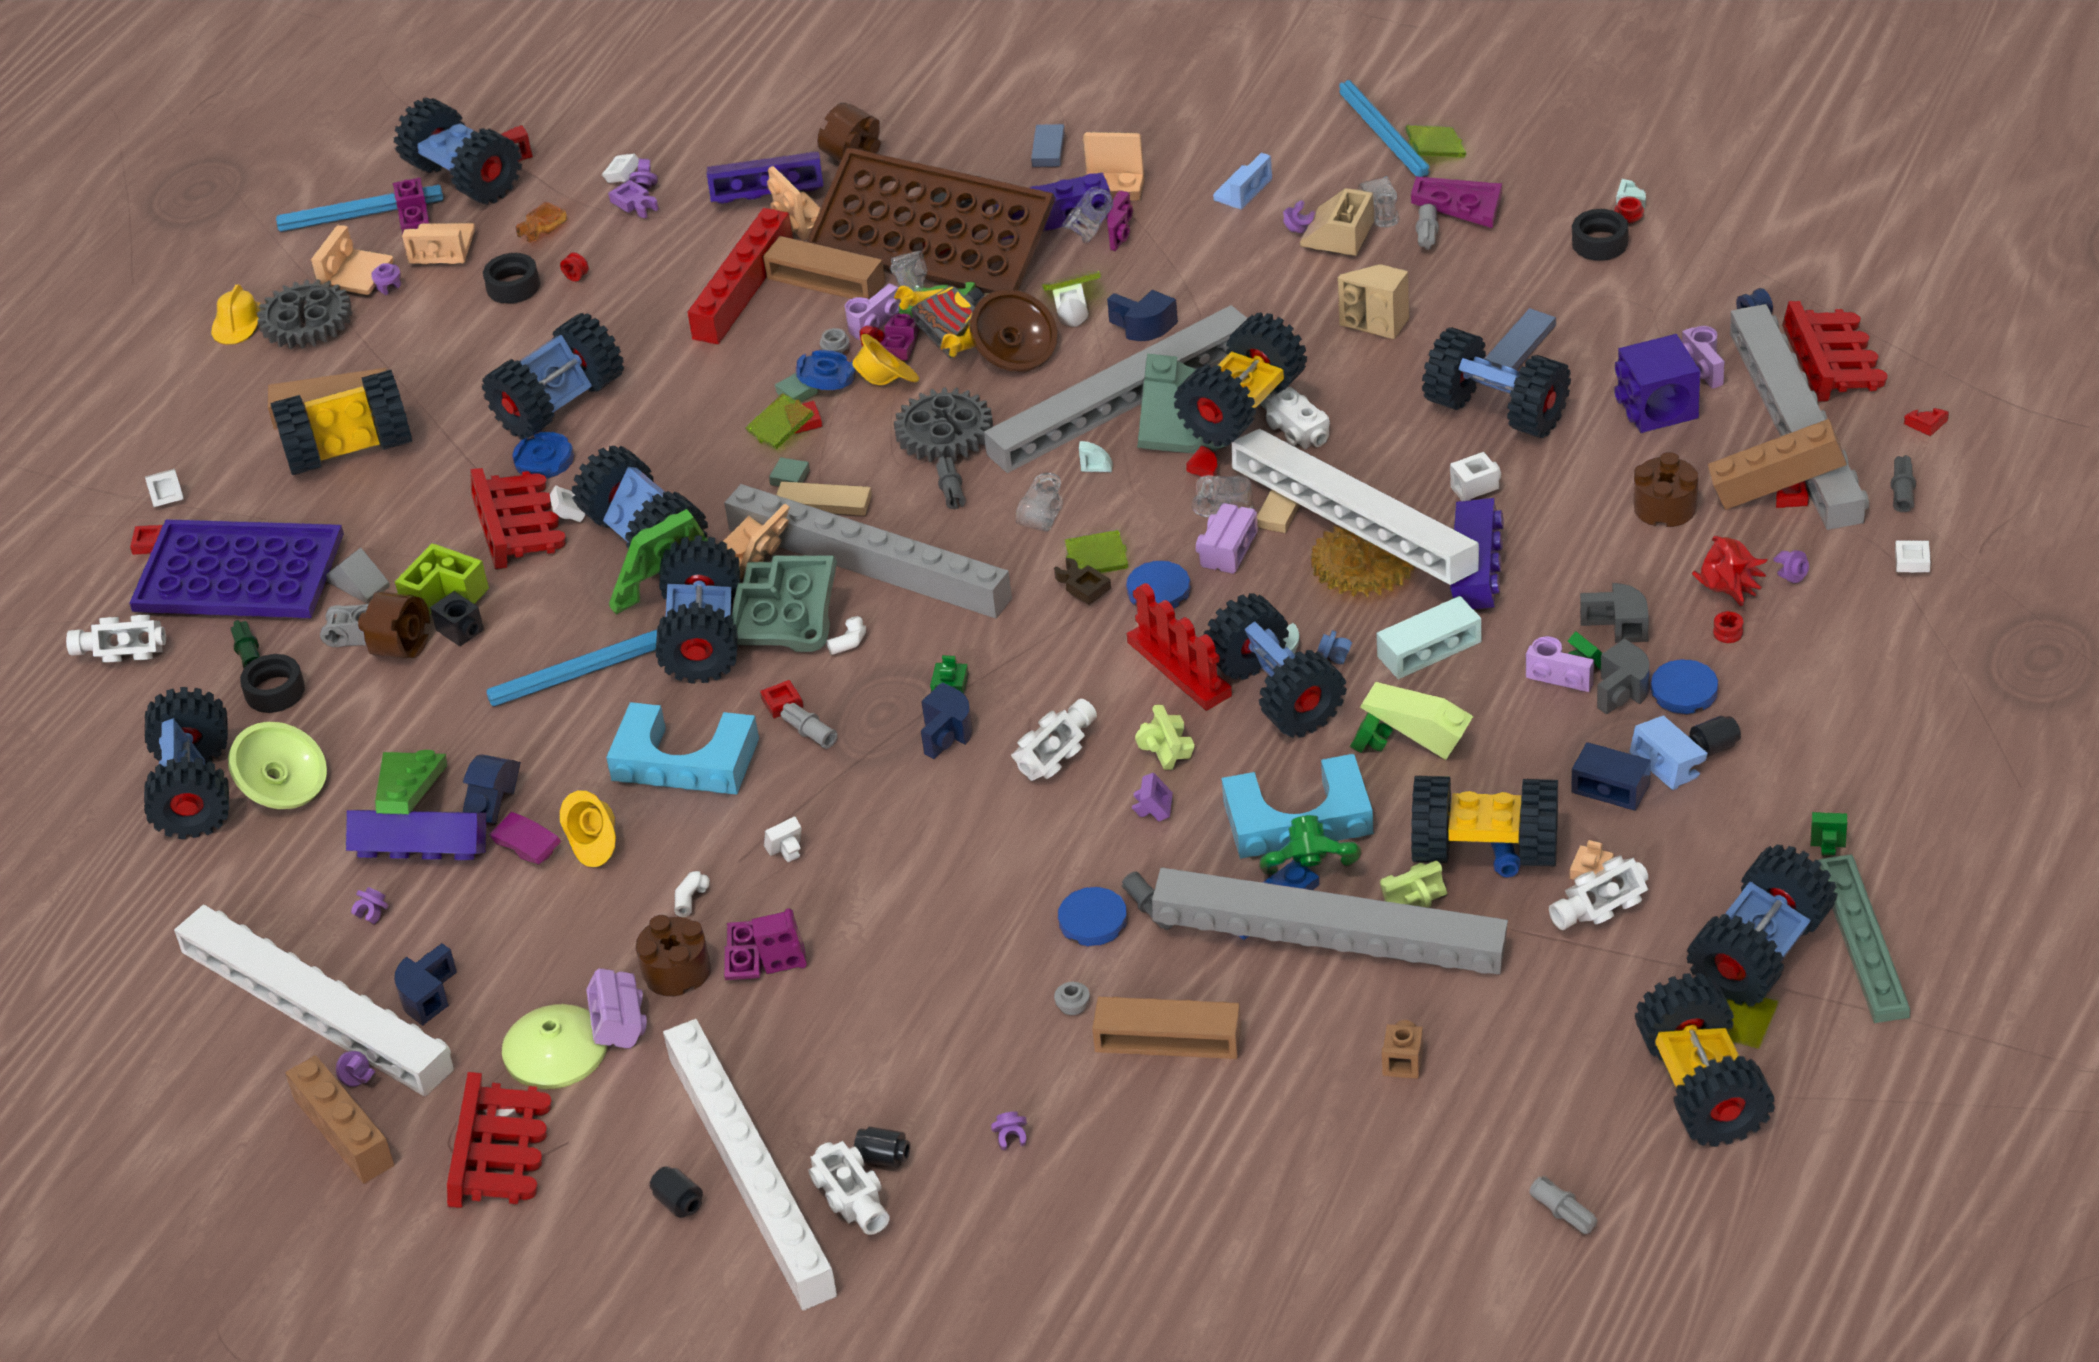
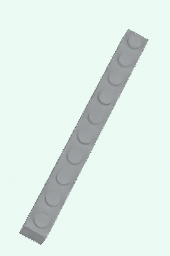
(1104, 394)
(1793, 408)
(878, 552)
(1330, 920)

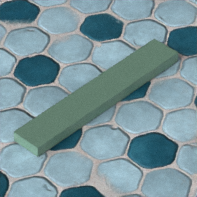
(1865, 942)

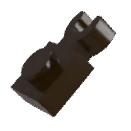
(1083, 583)

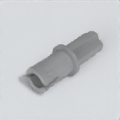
(1427, 226)
(809, 725)
(1563, 1204)

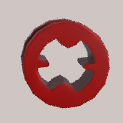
(574, 266)
(1728, 619)

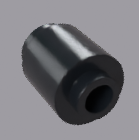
(1716, 734)
(882, 1146)
(676, 1191)

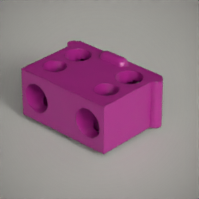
(779, 942)

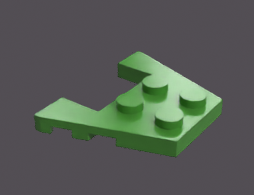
(646, 553)

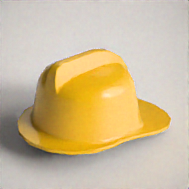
(235, 316)
(879, 365)
(588, 827)

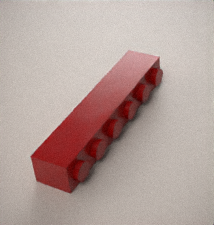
(737, 278)

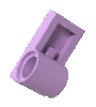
(871, 311)
(1702, 346)
(1548, 664)

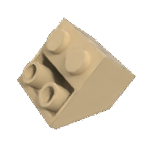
(1341, 223)
(1374, 300)

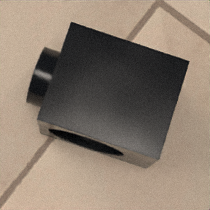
(457, 618)

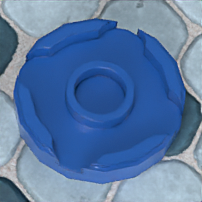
(825, 370)
(545, 454)
(1165, 578)
(1684, 686)
(1092, 916)

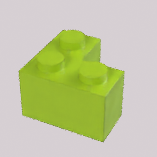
(440, 572)

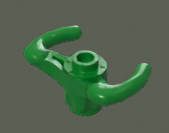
(1309, 846)

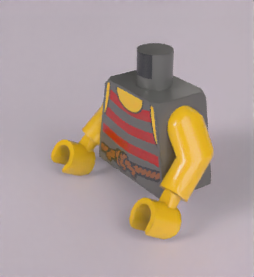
(942, 315)

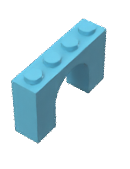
(714, 768)
(1262, 829)

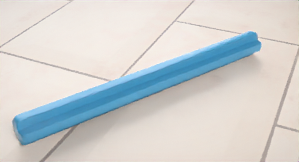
(1384, 129)
(349, 210)
(572, 668)

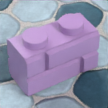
(1227, 538)
(615, 1008)

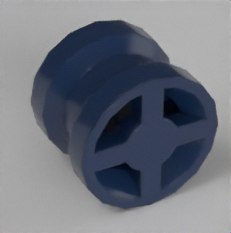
(1758, 297)

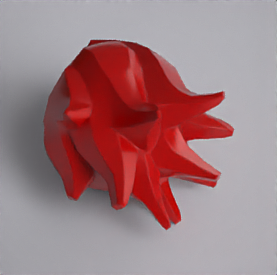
(1730, 569)

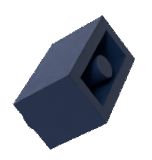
(1611, 776)

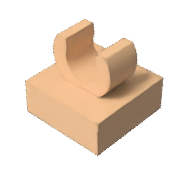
(1589, 859)

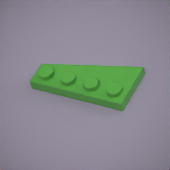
(406, 779)

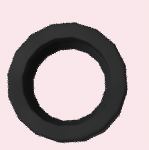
(1599, 248)
(514, 290)
(276, 698)

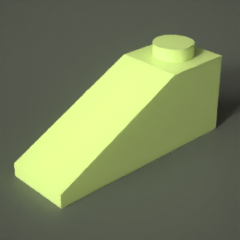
(1420, 716)

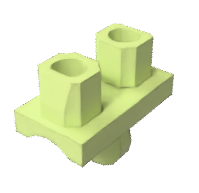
(1165, 738)
(1415, 887)

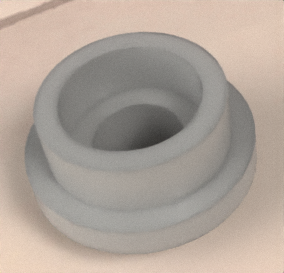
(834, 340)
(1072, 998)

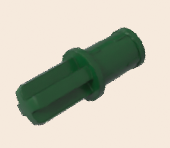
(245, 643)

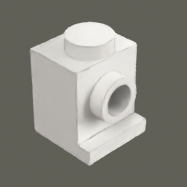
(1474, 476)

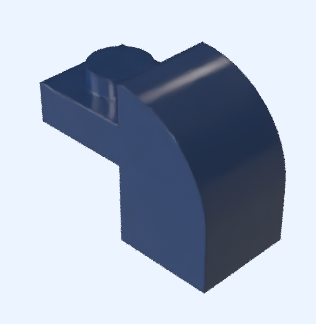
(1143, 319)
(946, 719)
(487, 781)
(422, 983)

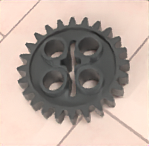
(324, 312)
(943, 424)

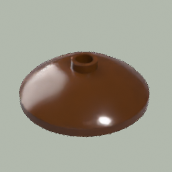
(1020, 319)

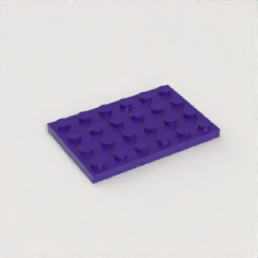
(237, 568)

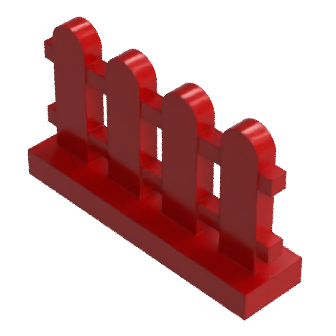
(1828, 352)
(496, 527)
(1177, 650)
(488, 1155)

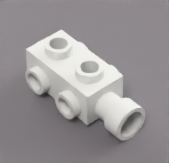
(1296, 418)
(128, 635)
(1040, 753)
(1602, 893)
(854, 1191)

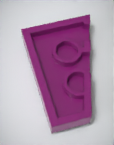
(1459, 198)

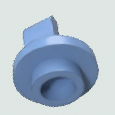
(1334, 648)

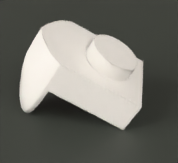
(1071, 305)

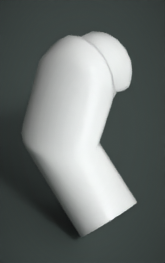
(850, 639)
(686, 889)

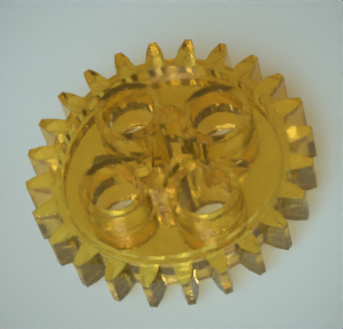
(1344, 565)

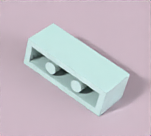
(1429, 637)

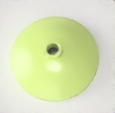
(279, 752)
(552, 1047)

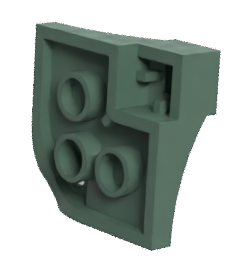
(1158, 418)
(785, 602)

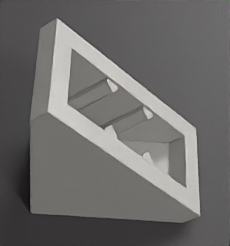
(358, 577)

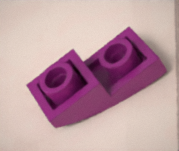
(410, 203)
(1117, 219)
(900, 335)
(525, 837)
(741, 952)

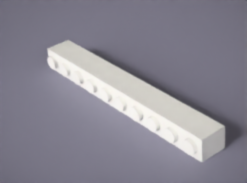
(1356, 506)
(315, 999)
(750, 1165)

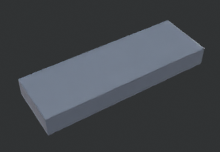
(1521, 339)

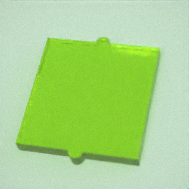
(1435, 141)
(1072, 280)
(779, 421)
(1100, 551)
(1751, 1022)

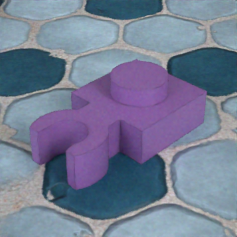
(631, 197)

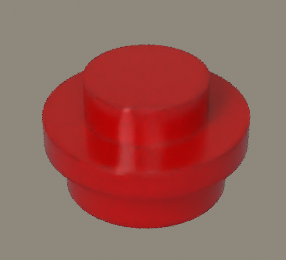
(1630, 209)

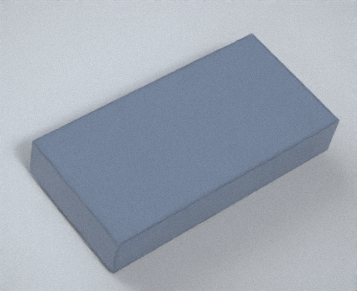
(1048, 145)

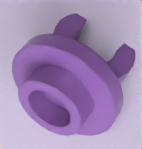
(644, 176)
(1294, 220)
(385, 275)
(1795, 565)
(370, 899)
(353, 1068)
(1008, 1124)

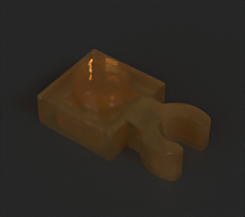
(542, 219)

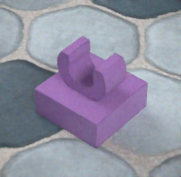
(1153, 798)

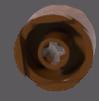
(848, 128)
(1665, 490)
(395, 625)
(673, 955)

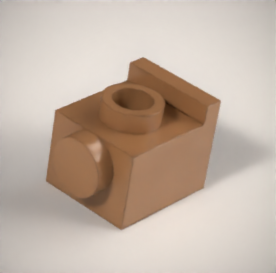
(1404, 1042)

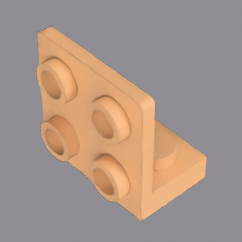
(1118, 158)
(787, 198)
(438, 243)
(346, 266)
(754, 541)

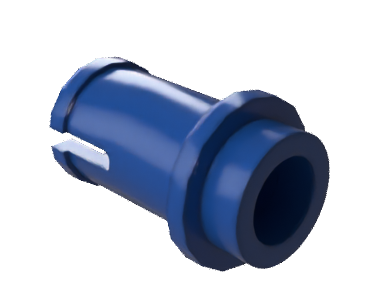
(1506, 861)

